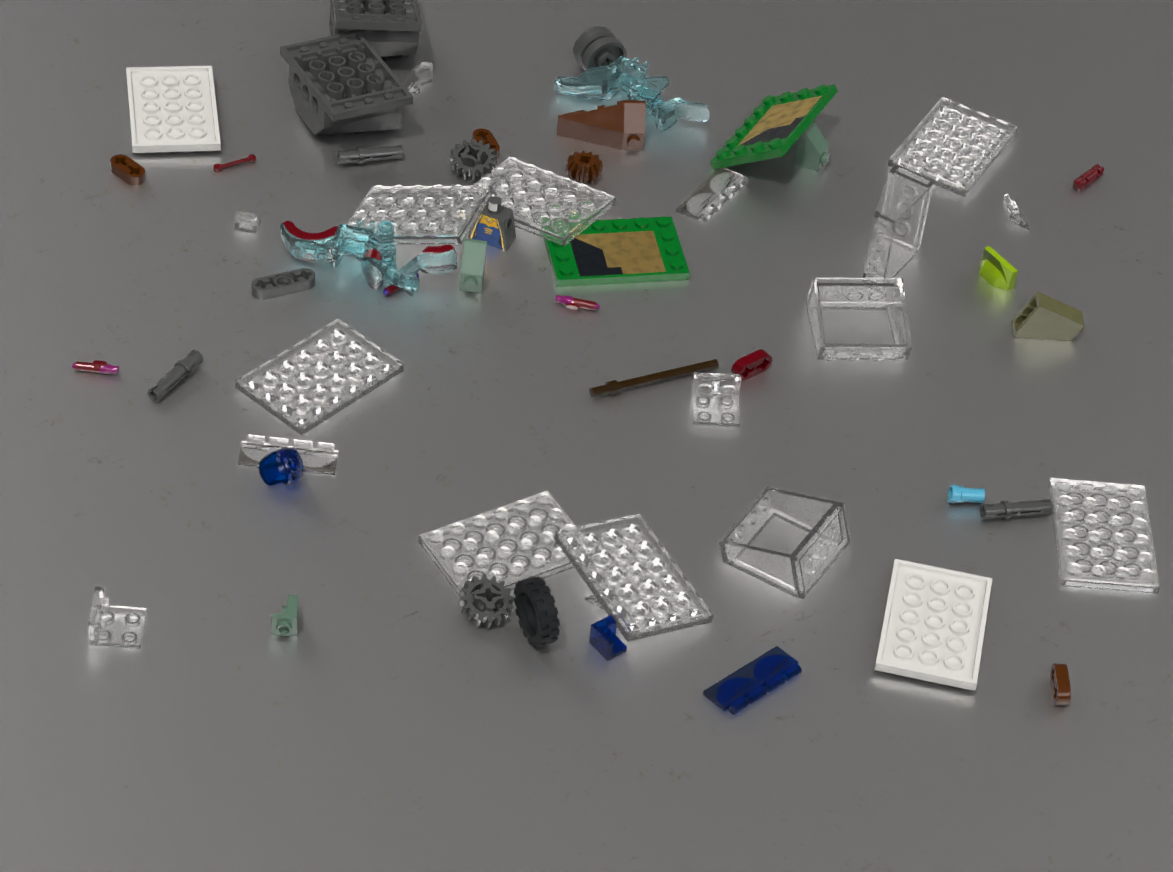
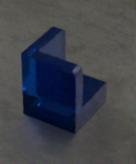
(604, 638)

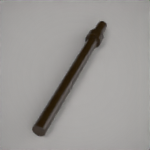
(614, 387)

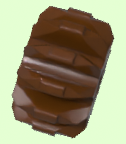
(584, 167)

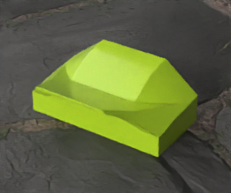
(997, 270)

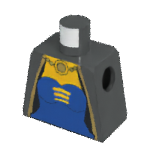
(495, 225)

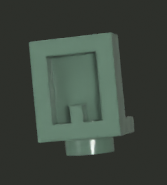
(287, 622)

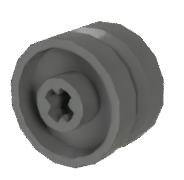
(597, 48)

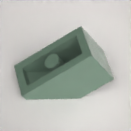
(812, 149)
(473, 265)

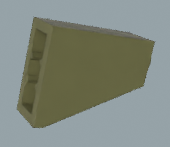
(1047, 320)

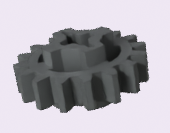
(472, 159)
(485, 601)

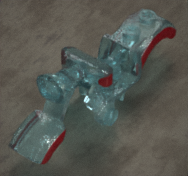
(373, 249)

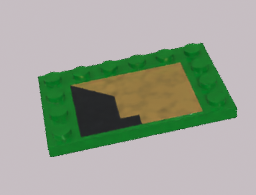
(774, 126)
(620, 253)

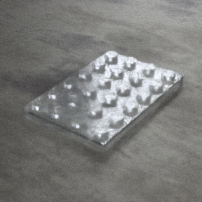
(953, 146)
(546, 201)
(424, 212)
(319, 376)
(1103, 536)
(503, 543)
(633, 577)

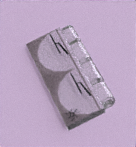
(712, 194)
(317, 461)

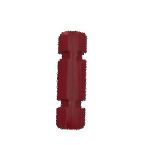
(1088, 177)

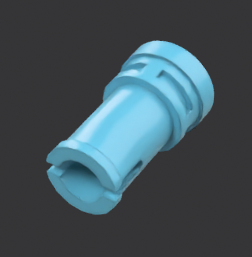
(959, 494)

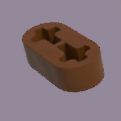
(487, 137)
(127, 170)
(1060, 684)

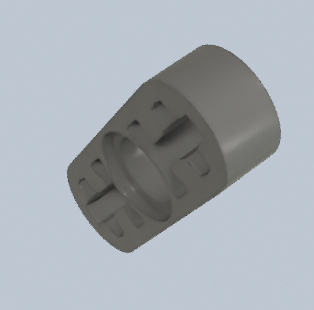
(297, 281)

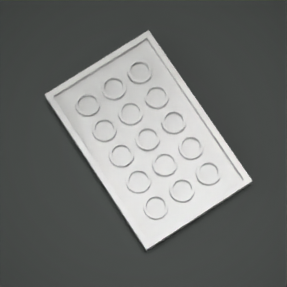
(172, 109)
(934, 624)

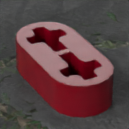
(752, 364)

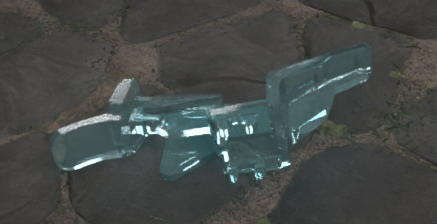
(632, 78)

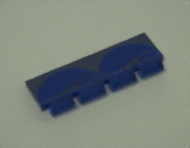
(753, 680)

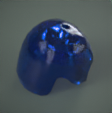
(281, 467)

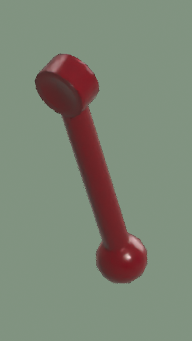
(218, 167)

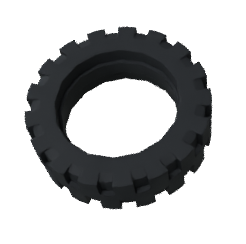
(536, 611)

